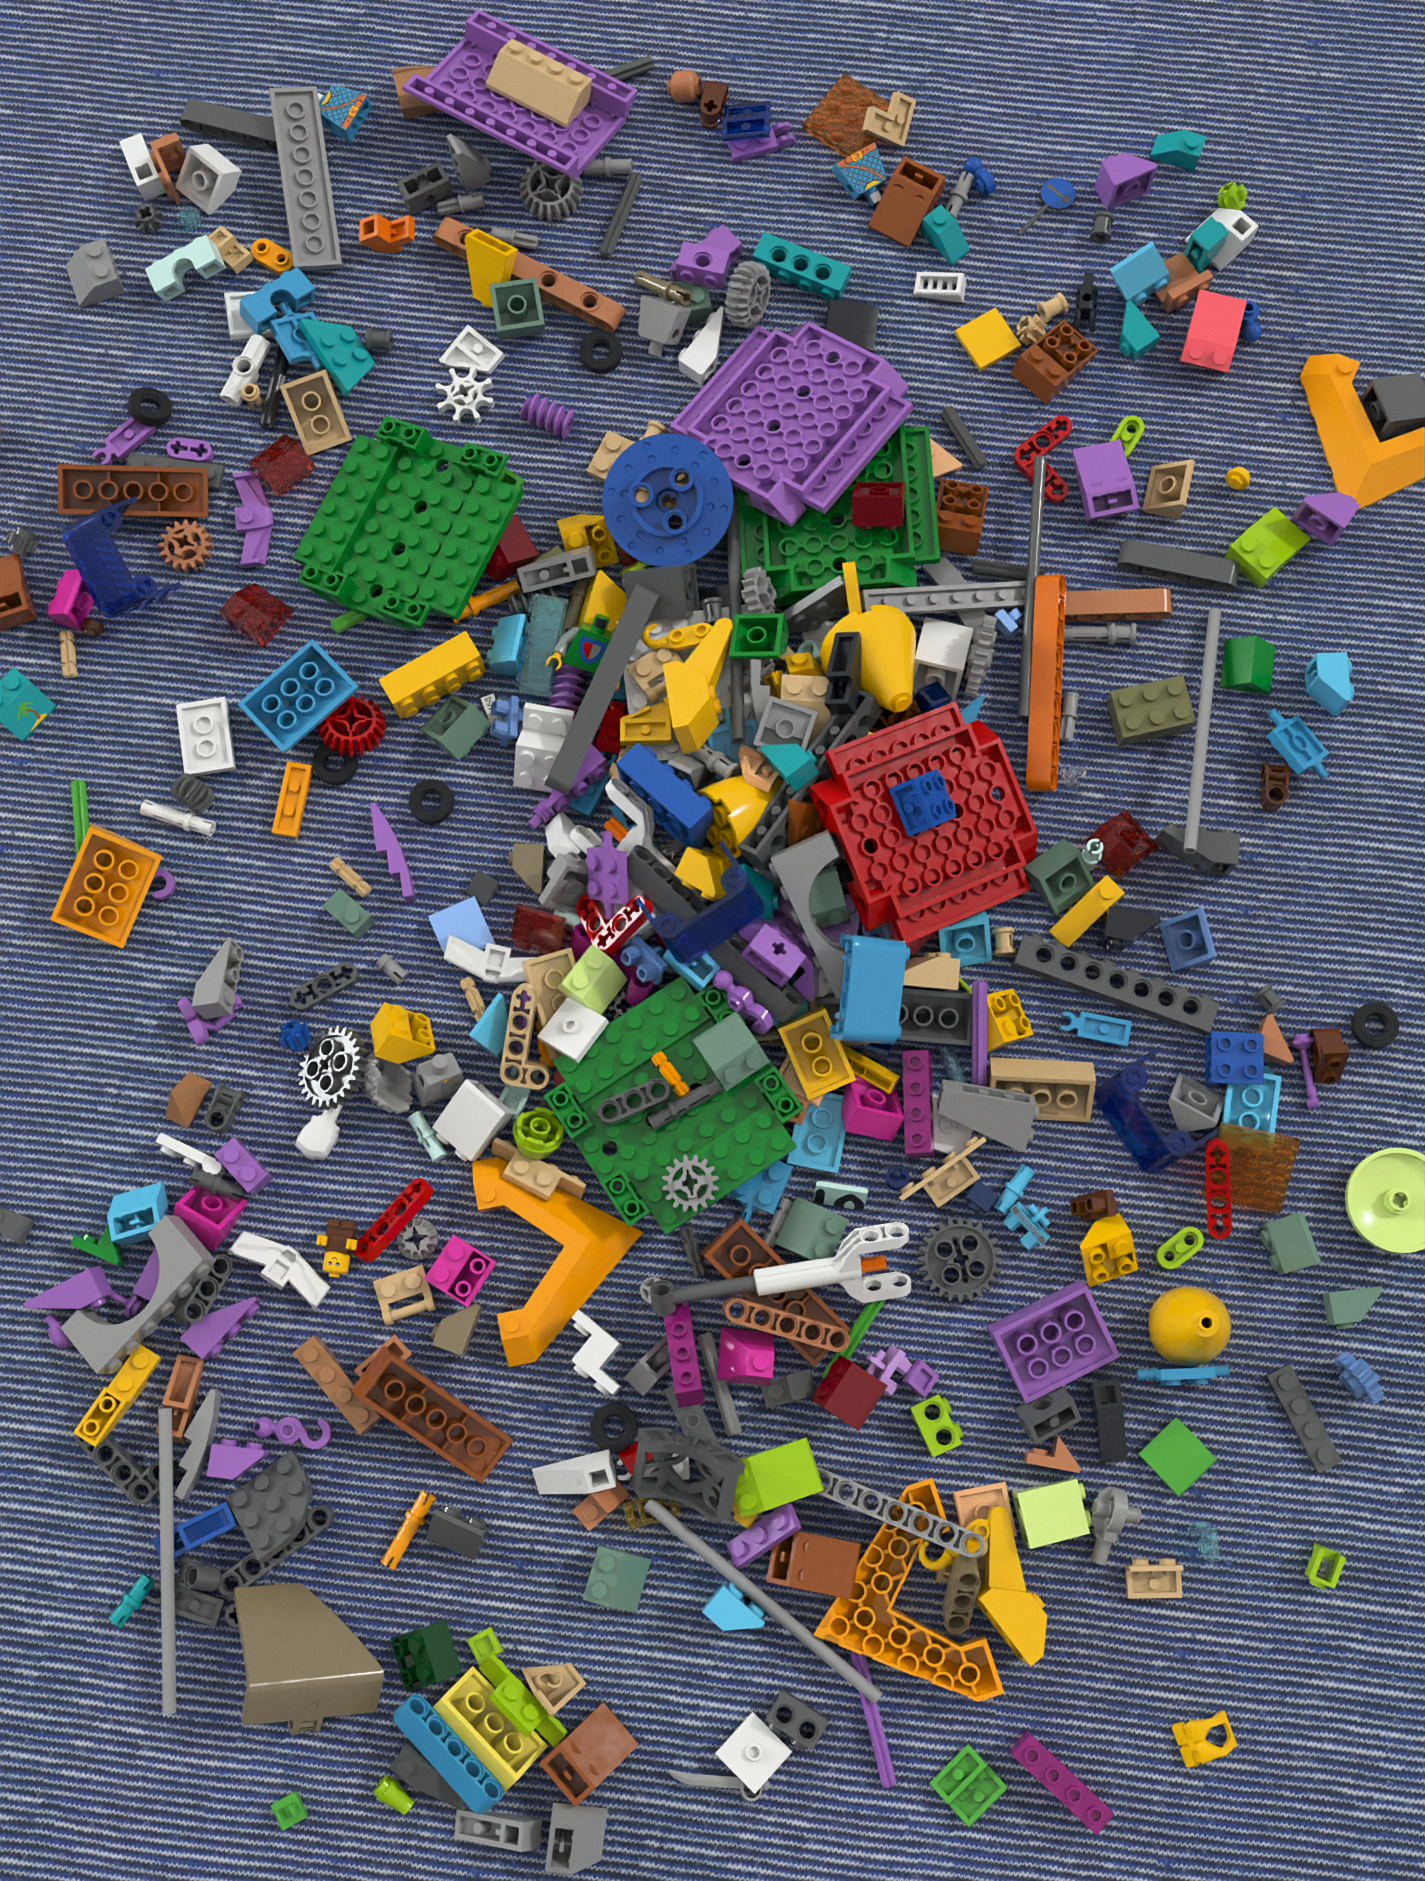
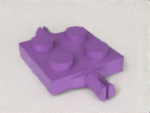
(607, 874)

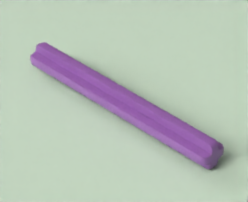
(979, 1033)
(875, 1726)

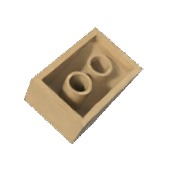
(316, 412)
(808, 693)
(932, 972)

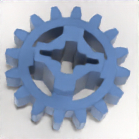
(1359, 1378)

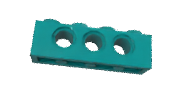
(796, 257)

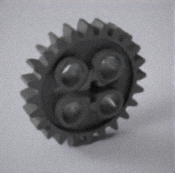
(333, 1067)
(936, 1265)

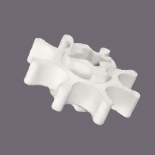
(468, 387)

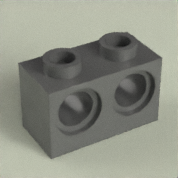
(800, 1713)

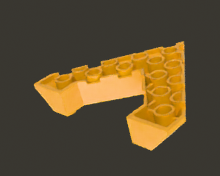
(1352, 450)
(591, 1249)
(881, 1632)

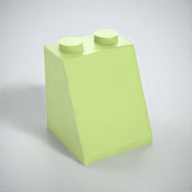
(1051, 1512)

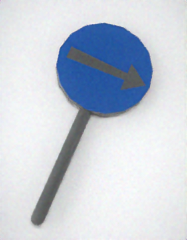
(1055, 194)

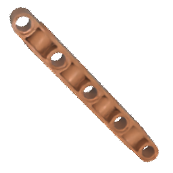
(565, 292)

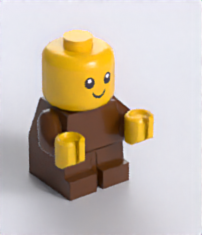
(339, 1243)

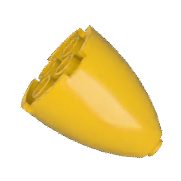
(735, 811)
(1189, 1326)

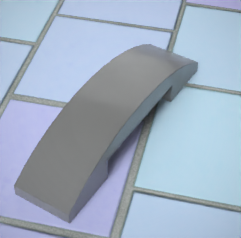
(946, 574)

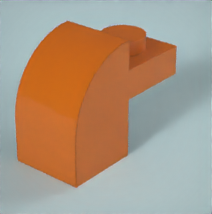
(386, 235)

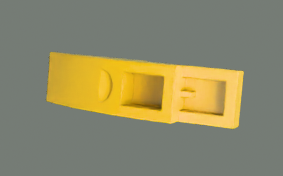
(118, 1397)

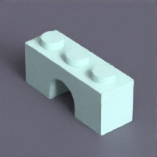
(168, 273)

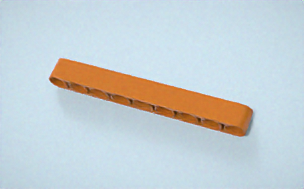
(1046, 683)

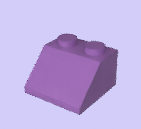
(1123, 179)
(1326, 515)

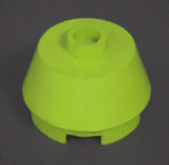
(537, 1133)

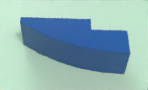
(200, 1529)

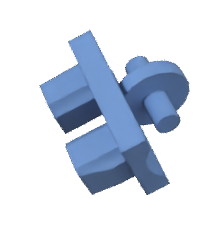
(511, 720)
(647, 960)

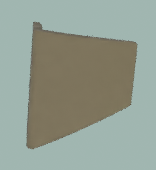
(301, 1660)

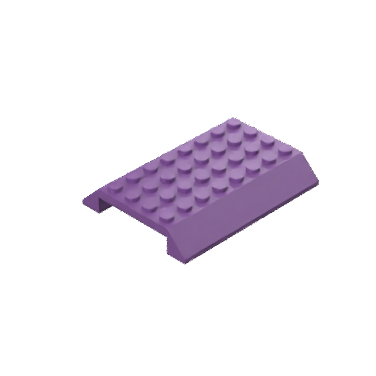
(460, 90)

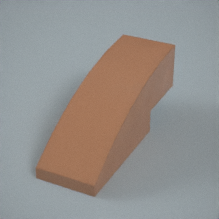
(182, 1394)

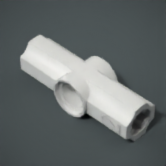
(252, 358)

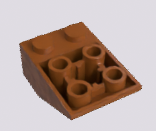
(907, 201)
(1053, 361)
(960, 516)
(15, 597)
(815, 1564)
(588, 1754)

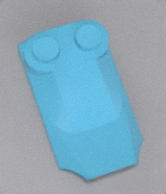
(1253, 1104)

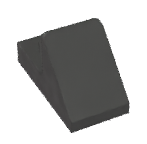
(789, 1388)

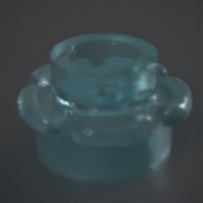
(192, 222)

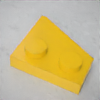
(647, 726)

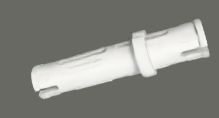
(187, 821)

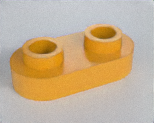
(271, 255)

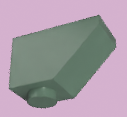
(349, 913)
(1349, 1305)

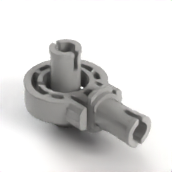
(1109, 1515)

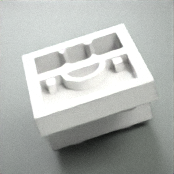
(539, 744)
(595, 1354)

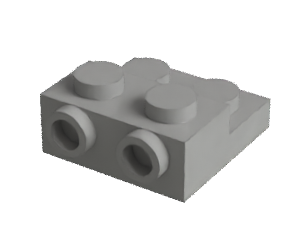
(784, 724)
(567, 882)

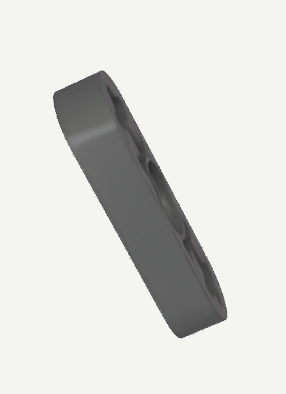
(311, 1001)

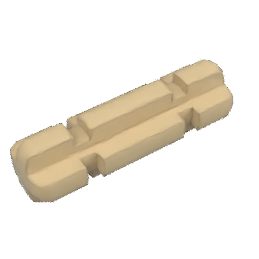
(68, 655)
(350, 877)
(473, 997)

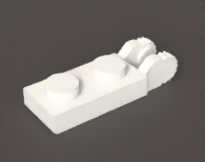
(191, 1156)

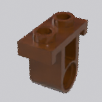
(1328, 1055)

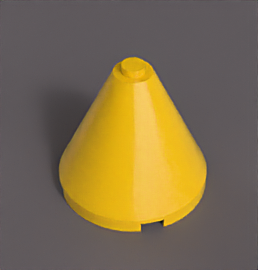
(886, 654)

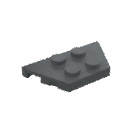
(817, 607)

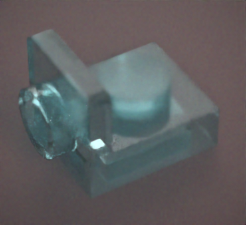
(1209, 1542)

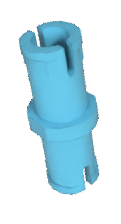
(1013, 1189)

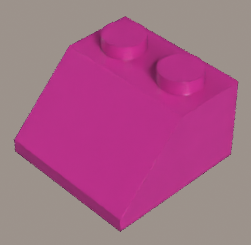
(71, 601)
(871, 1110)
(209, 1215)

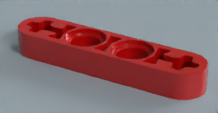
(1214, 1189)
(395, 1222)

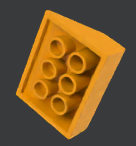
(106, 886)

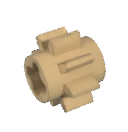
(1030, 329)

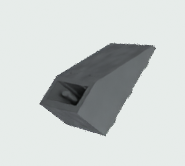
(1215, 853)

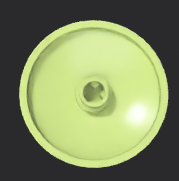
(1389, 1200)

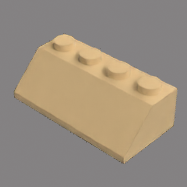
(539, 83)
(1059, 1087)

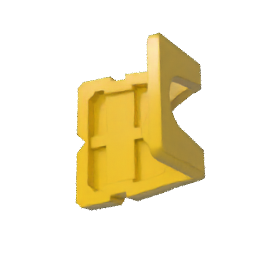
(1193, 1741)

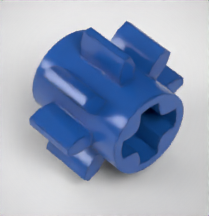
(294, 1036)

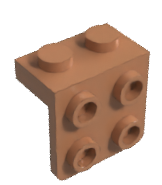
(167, 158)
(1184, 283)

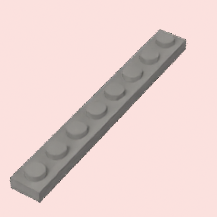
(948, 597)

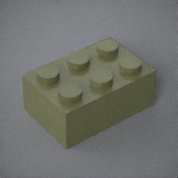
(1150, 710)

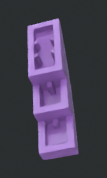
(389, 847)

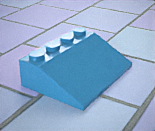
(298, 696)

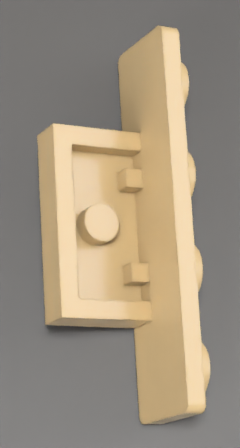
(535, 1174)
(948, 1179)

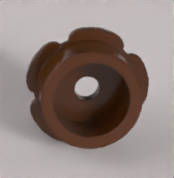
(92, 627)

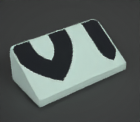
(840, 1195)

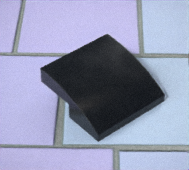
(853, 322)

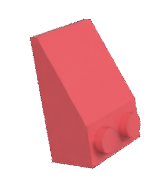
(1213, 331)

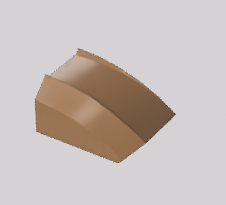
(410, 105)

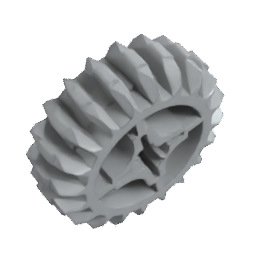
(545, 201)
(748, 294)

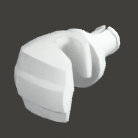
(319, 1135)

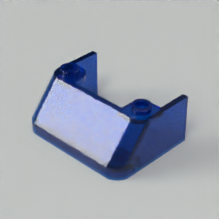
(104, 567)
(714, 924)
(1135, 1124)

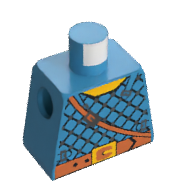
(343, 111)
(862, 173)

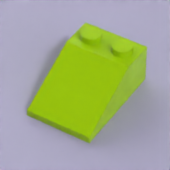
(1267, 547)
(777, 1477)

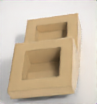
(232, 252)

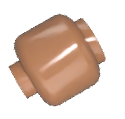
(685, 86)

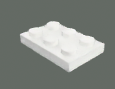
(206, 737)

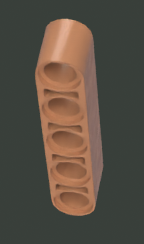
(1118, 605)
(798, 1324)

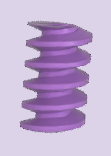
(547, 416)
(566, 686)

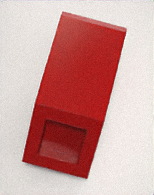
(610, 728)

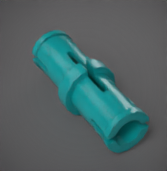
(132, 1600)

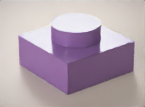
(920, 1378)

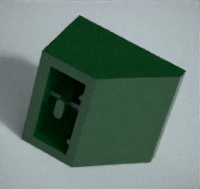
(426, 1655)

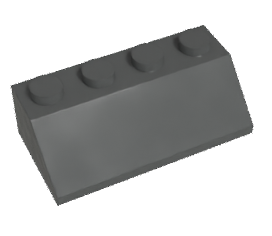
(936, 1016)

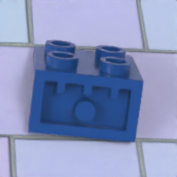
(923, 802)
(1234, 1058)

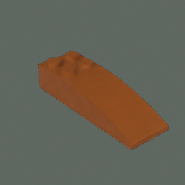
(159, 490)
(741, 1251)
(431, 1414)

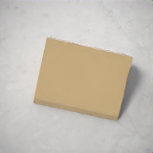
(1168, 489)

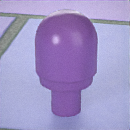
(540, 814)
(55, 1332)

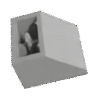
(575, 1838)

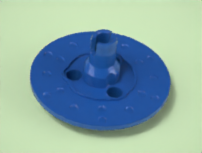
(702, 504)

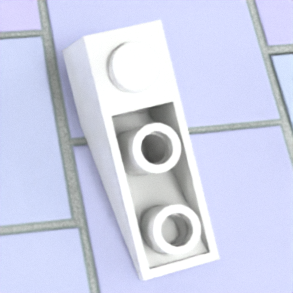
(142, 167)
(701, 356)
(577, 1475)

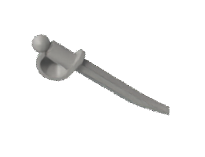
(717, 1781)

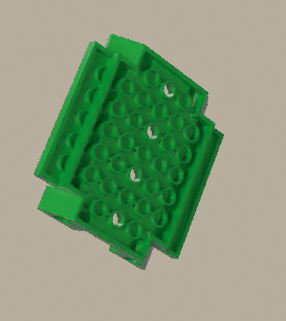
(375, 512)
(804, 555)
(734, 1130)

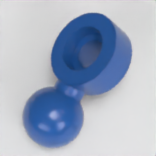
(984, 180)
(1251, 330)

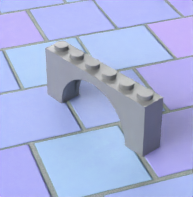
(797, 869)
(181, 1265)

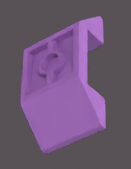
(808, 979)

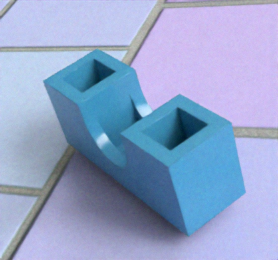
(290, 287)

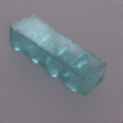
(542, 636)

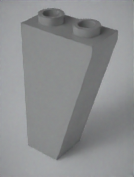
(990, 1111)

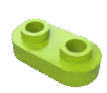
(1127, 439)
(1178, 1248)

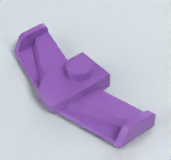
(253, 519)

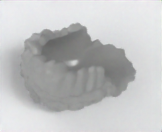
(387, 1084)

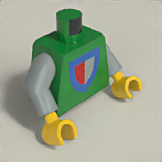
(583, 645)

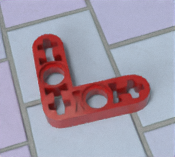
(1027, 467)
(608, 935)

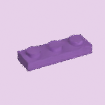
(763, 1535)

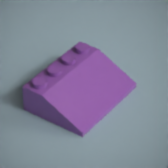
(1053, 1341)

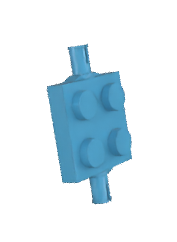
(291, 338)
(722, 738)
(1297, 744)
(763, 1190)
(1174, 1376)

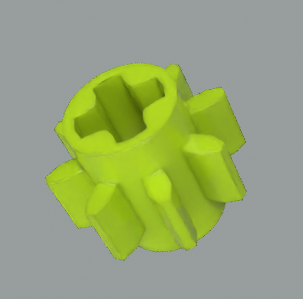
(1232, 196)

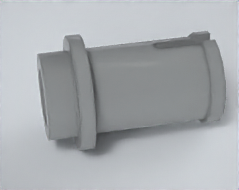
(391, 968)

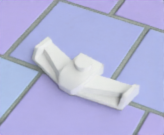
(492, 965)
(281, 1266)

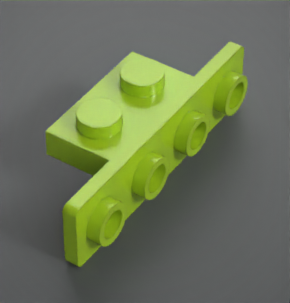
(519, 1704)

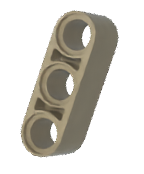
(961, 1594)

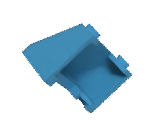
(871, 990)

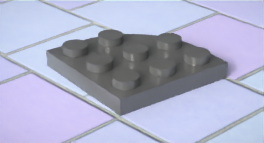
(273, 1506)

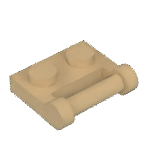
(649, 669)
(402, 1286)

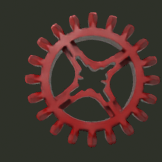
(365, 732)

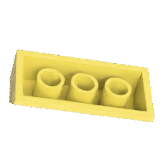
(488, 1730)

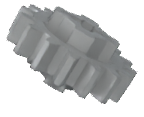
(758, 591)
(678, 1185)

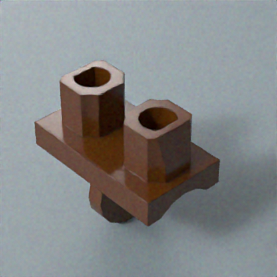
(1094, 1205)

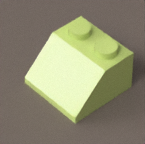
(593, 980)

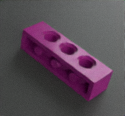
(918, 1104)
(683, 1357)
(1061, 1782)

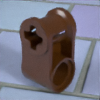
(712, 103)
(1275, 781)

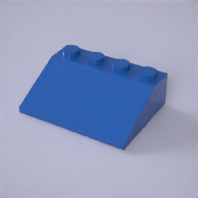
(672, 799)

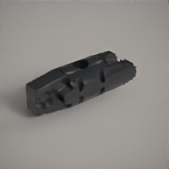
(1086, 303)

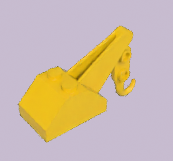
(693, 684)
(1003, 1596)

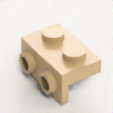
(1153, 1580)

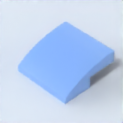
(464, 922)

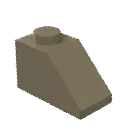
(529, 865)
(457, 1330)

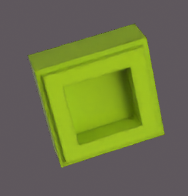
(484, 1644)

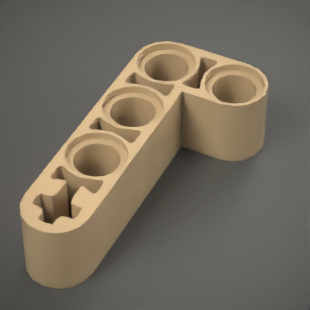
(524, 1035)

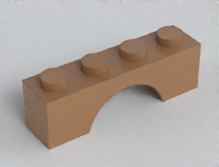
(336, 1384)

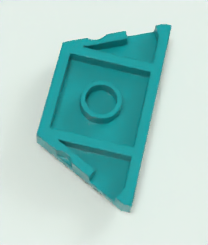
(339, 352)

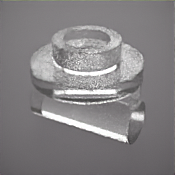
(1070, 776)

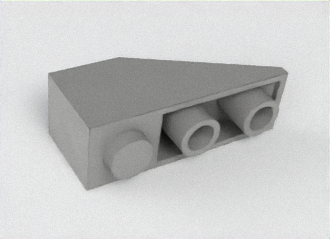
(218, 984)

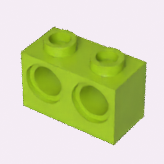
(929, 1428)

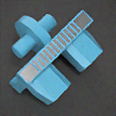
(1020, 1215)

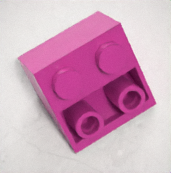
(460, 1270)

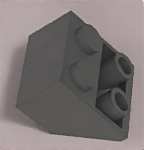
(457, 1531)

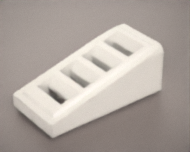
(940, 294)

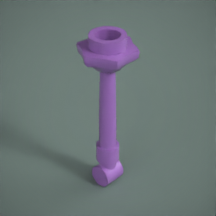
(1302, 1042)
(133, 1305)

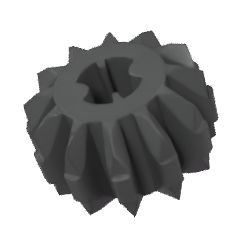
(192, 793)

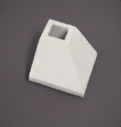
(1240, 234)

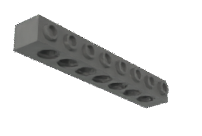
(771, 830)
(1204, 1006)

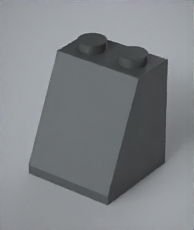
(1395, 405)
(675, 587)

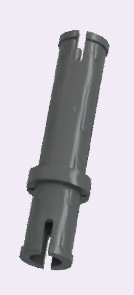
(675, 1109)

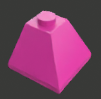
(745, 1356)

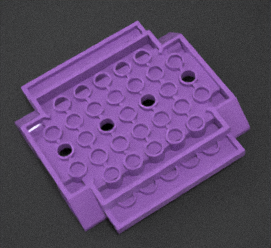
(820, 437)

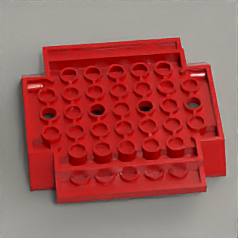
(945, 869)

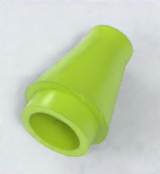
(392, 1794)

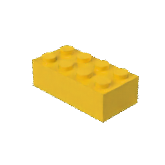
(433, 675)

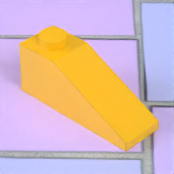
(1087, 911)

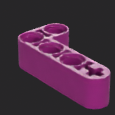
(637, 990)

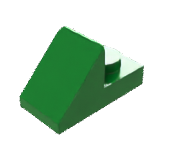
(104, 1249)

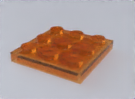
(841, 116)
(1258, 1166)

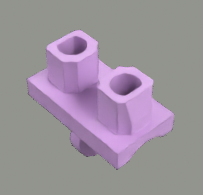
(885, 1364)

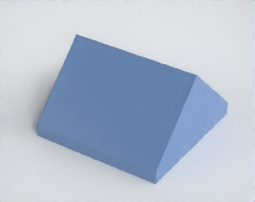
(1188, 940)

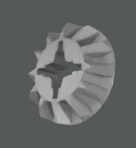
(427, 1245)

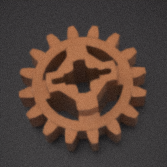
(184, 536)

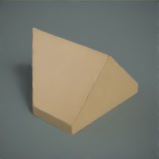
(553, 1684)

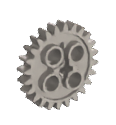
(980, 655)

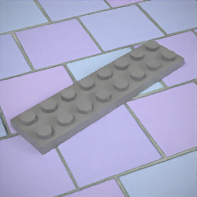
(305, 178)

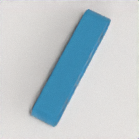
(448, 1754)

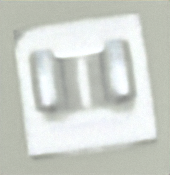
(672, 851)

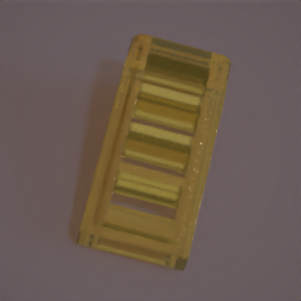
(632, 1524)

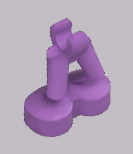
(199, 1027)

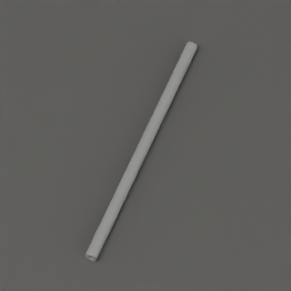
(1202, 732)
(167, 1561)
(763, 1600)

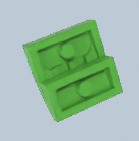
(1177, 1457)
(969, 1785)

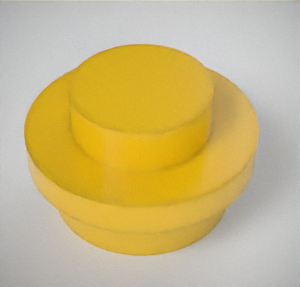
(1238, 478)

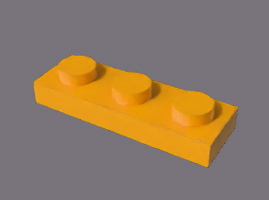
(292, 800)

